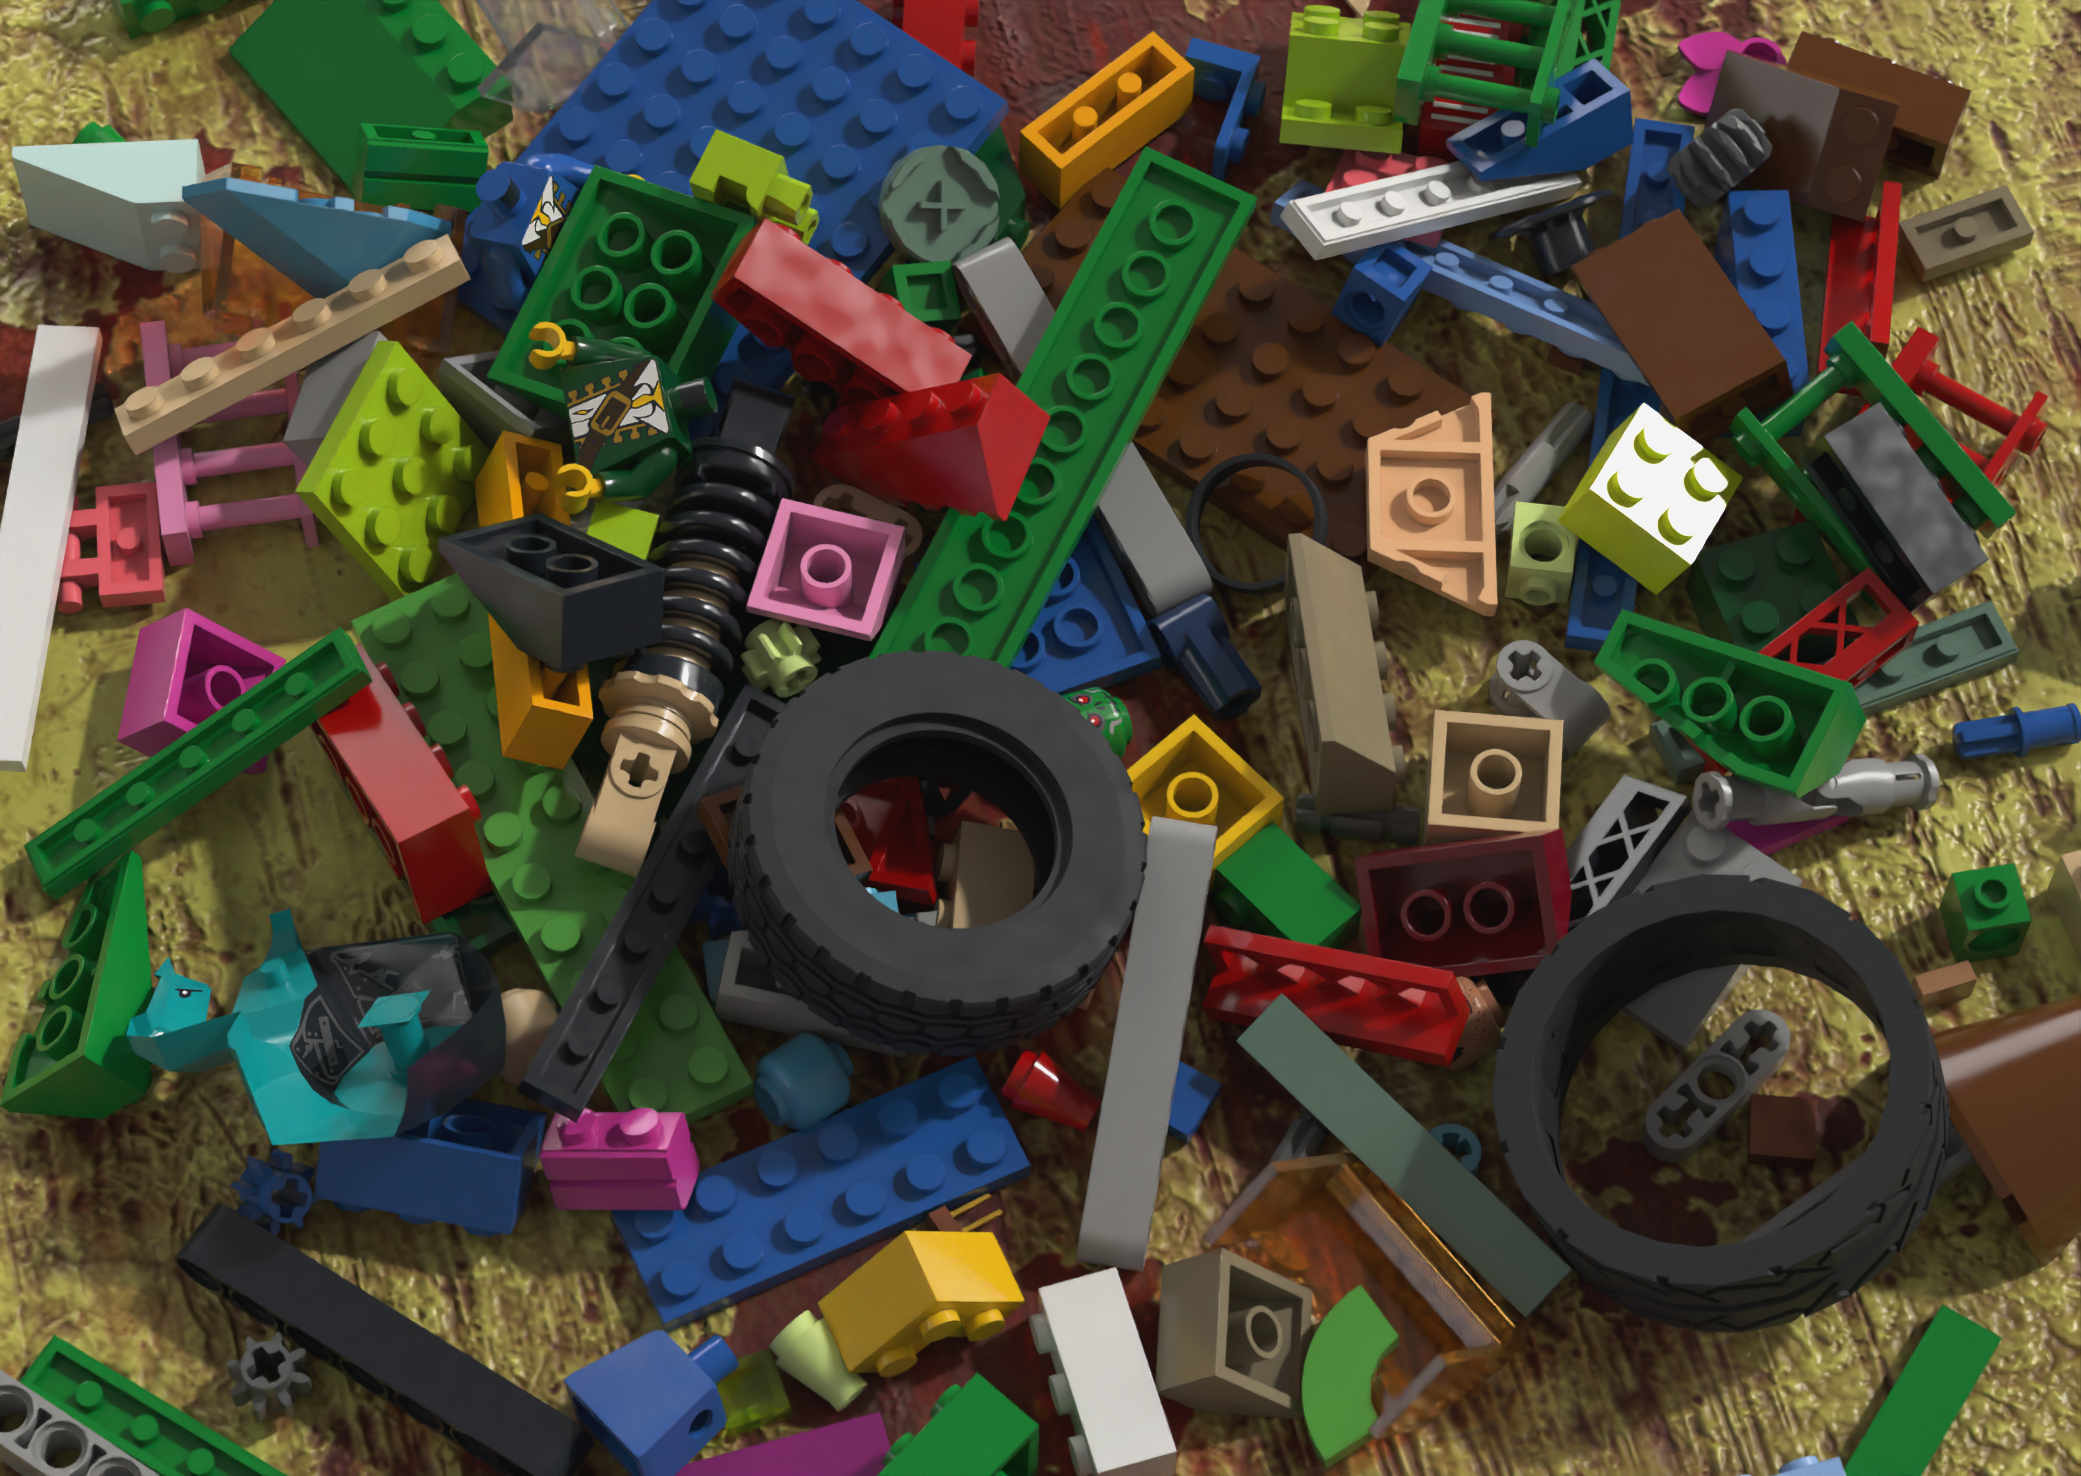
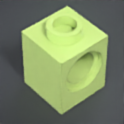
(1538, 532)

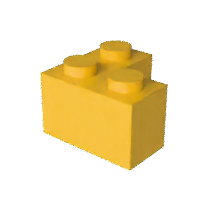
(917, 1294)

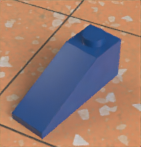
(1589, 127)

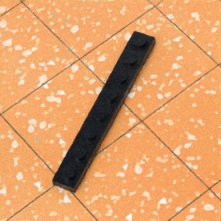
(645, 924)

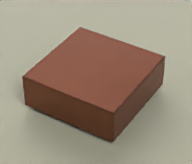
(1781, 1131)

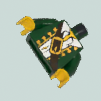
(622, 416)

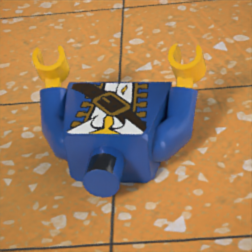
(522, 218)

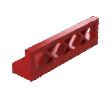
(1861, 276)
(1859, 660)
(1346, 994)

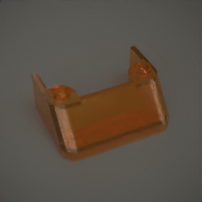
(1347, 1228)

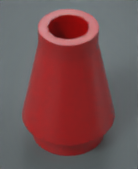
(1050, 1092)

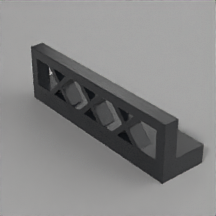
(1611, 856)

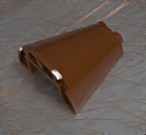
(2019, 1114)

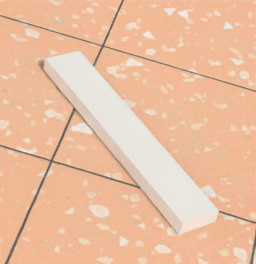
(1414, 206)

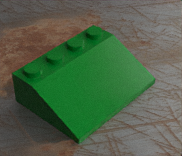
(366, 63)
(631, 272)

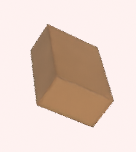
(1944, 984)

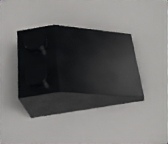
(560, 590)

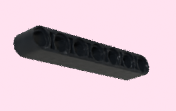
(381, 1348)

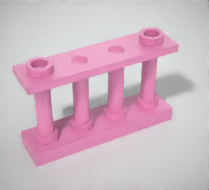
(181, 467)

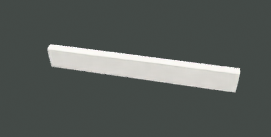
(39, 520)

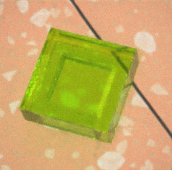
(753, 1394)

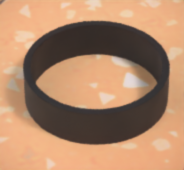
(1218, 475)

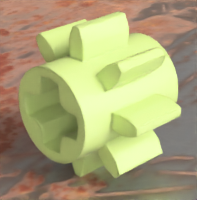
(781, 657)

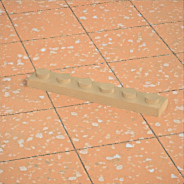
(291, 344)

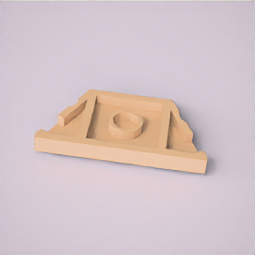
(1435, 504)

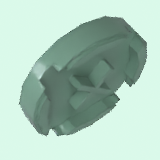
(939, 204)

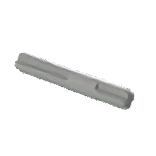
(1540, 462)

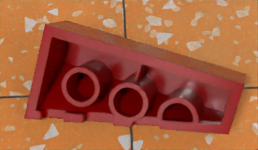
(938, 446)

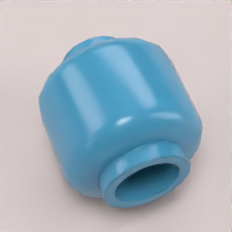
(803, 1081)

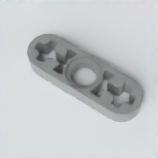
(1710, 1113)

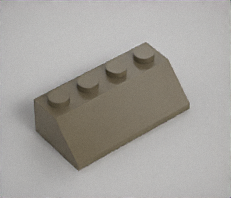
(1339, 681)

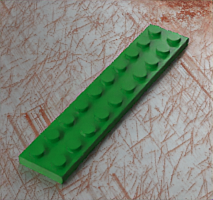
(1096, 381)

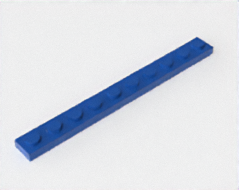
(1598, 584)

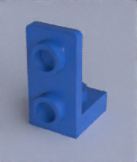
(1234, 79)

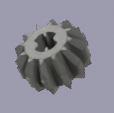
(1719, 157)

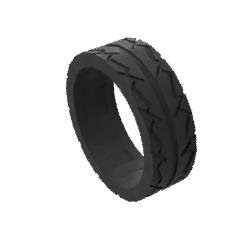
(1660, 937)

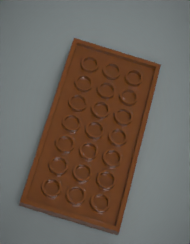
(1258, 376)

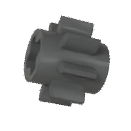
(273, 1358)

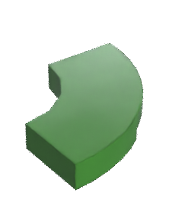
(1340, 1375)

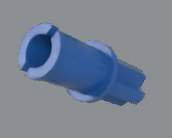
(2017, 732)

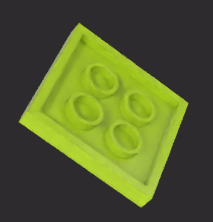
(394, 472)

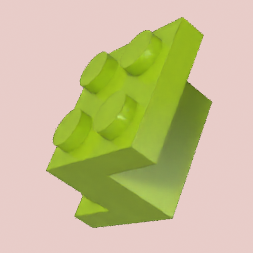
(1343, 80)

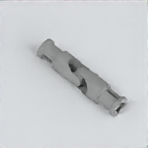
(1859, 789)

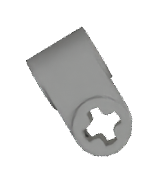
(1546, 693)

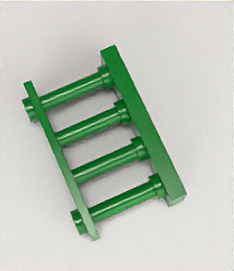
(1435, 39)
(1859, 365)

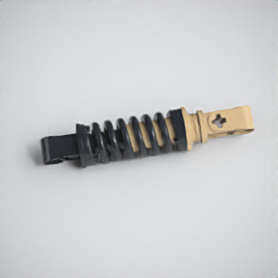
(673, 689)

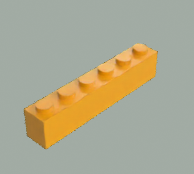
(538, 708)

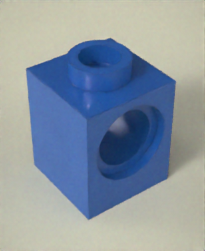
(1381, 291)

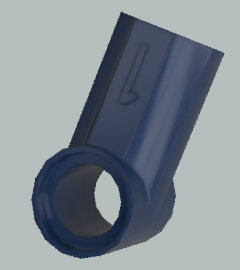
(1199, 645)

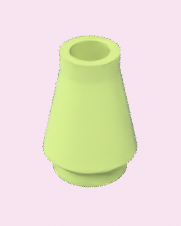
(812, 1357)

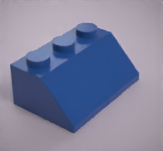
(454, 1169)

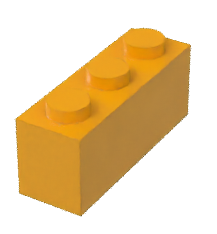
(1106, 119)

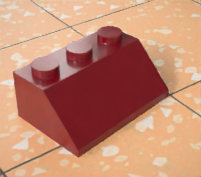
(1467, 902)

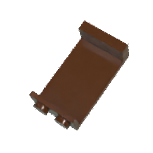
(1684, 326)

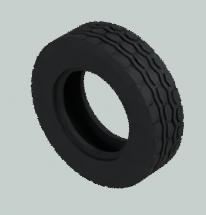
(905, 978)

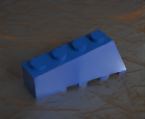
(1760, 261)

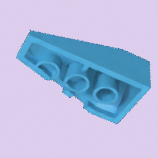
(311, 239)

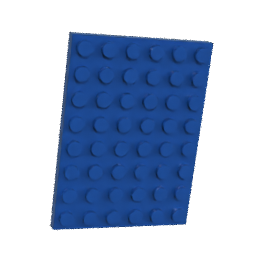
(796, 77)

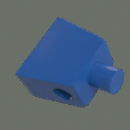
(653, 1401)

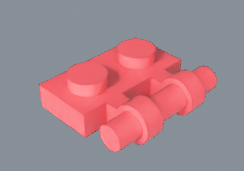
(128, 549)

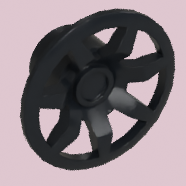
(1557, 234)

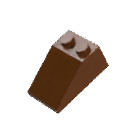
(1822, 132)

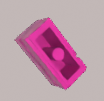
(620, 1161)

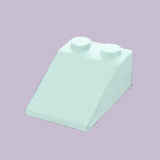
(117, 198)

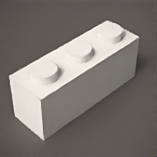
(1102, 1378)

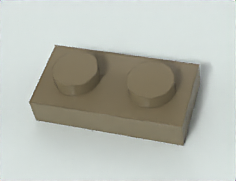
(1964, 233)

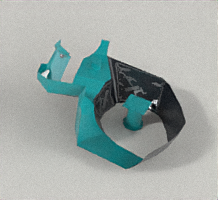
(312, 1025)

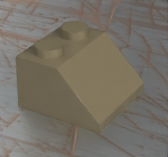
(1232, 1337)

